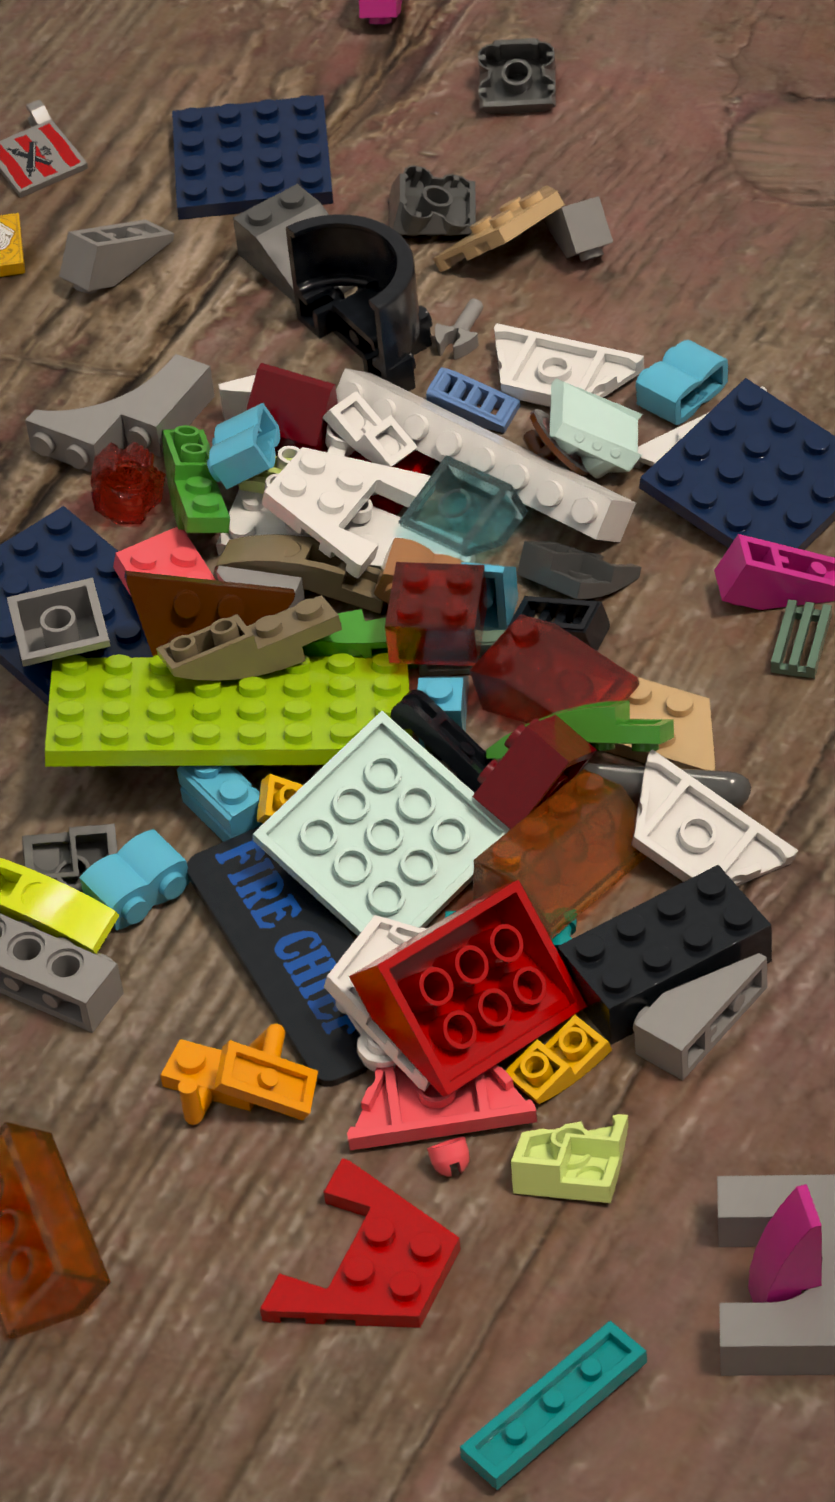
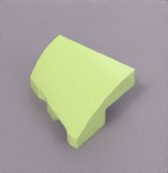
(570, 1161)

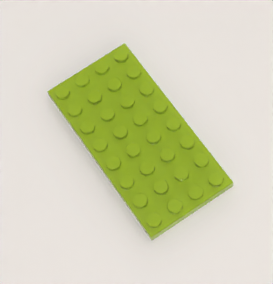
(144, 716)

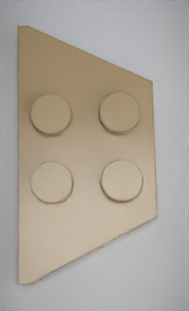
(493, 232)
(693, 733)

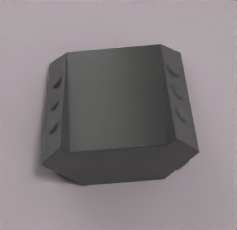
(517, 76)
(430, 204)

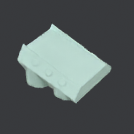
(594, 429)

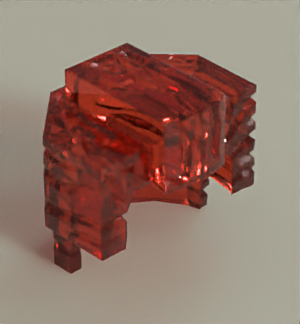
(126, 483)

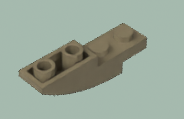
(302, 558)
(240, 651)

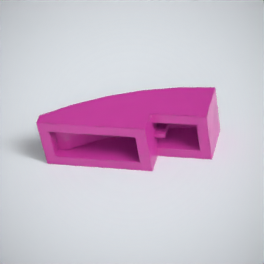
(788, 1251)

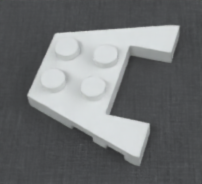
(326, 490)
(374, 941)

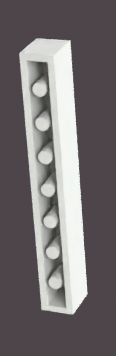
(535, 479)

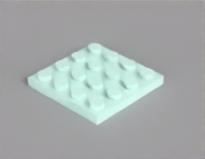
(381, 831)

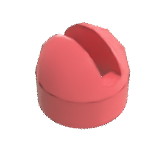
(449, 1153)

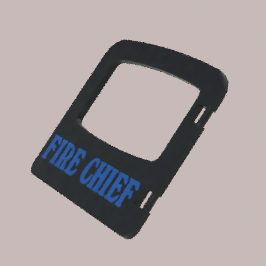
(285, 947)

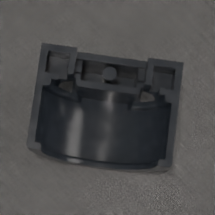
(383, 315)

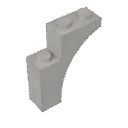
(163, 402)

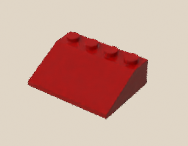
(470, 988)

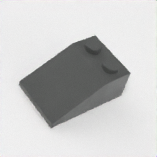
(263, 238)

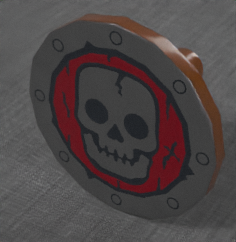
(550, 451)

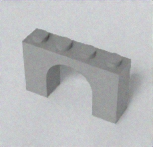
(787, 1334)

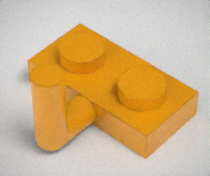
(193, 1073)
(264, 1078)

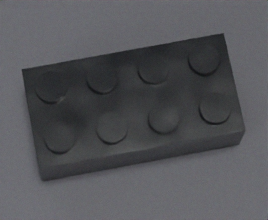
(663, 946)

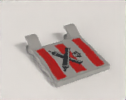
(38, 154)

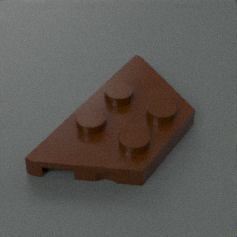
(183, 605)

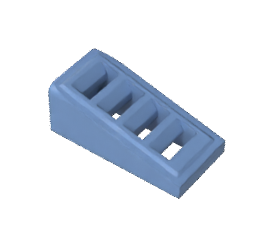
(462, 394)

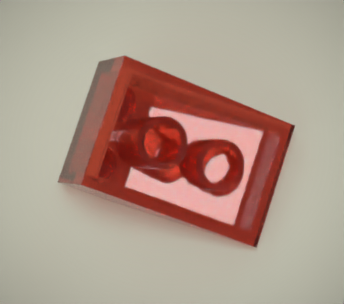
(544, 670)

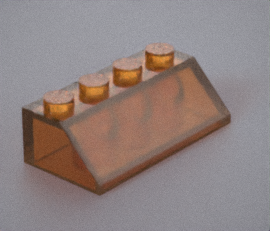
(565, 850)
(45, 1242)

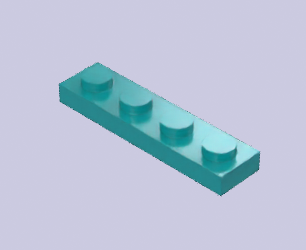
(553, 1405)

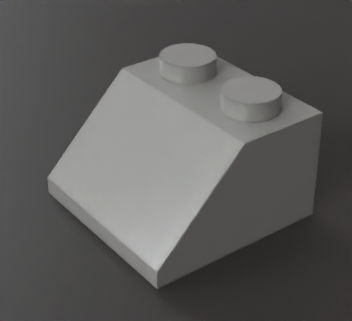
(58, 622)

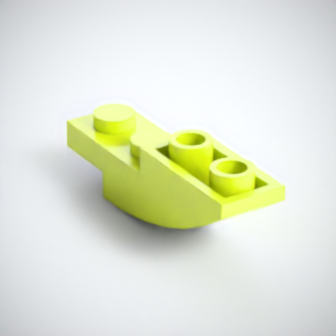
(54, 906)

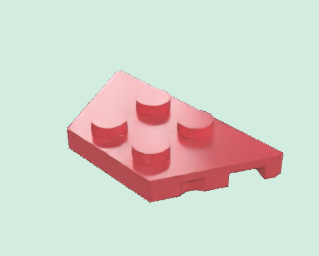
(163, 554)
(401, 1112)

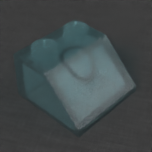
(464, 509)

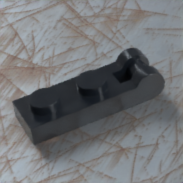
(441, 736)

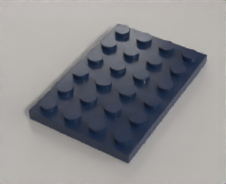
(54, 554)

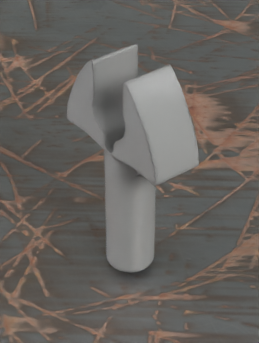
(460, 331)

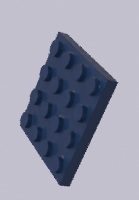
(249, 153)
(750, 472)

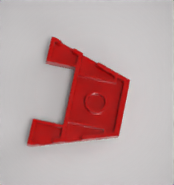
(388, 1269)

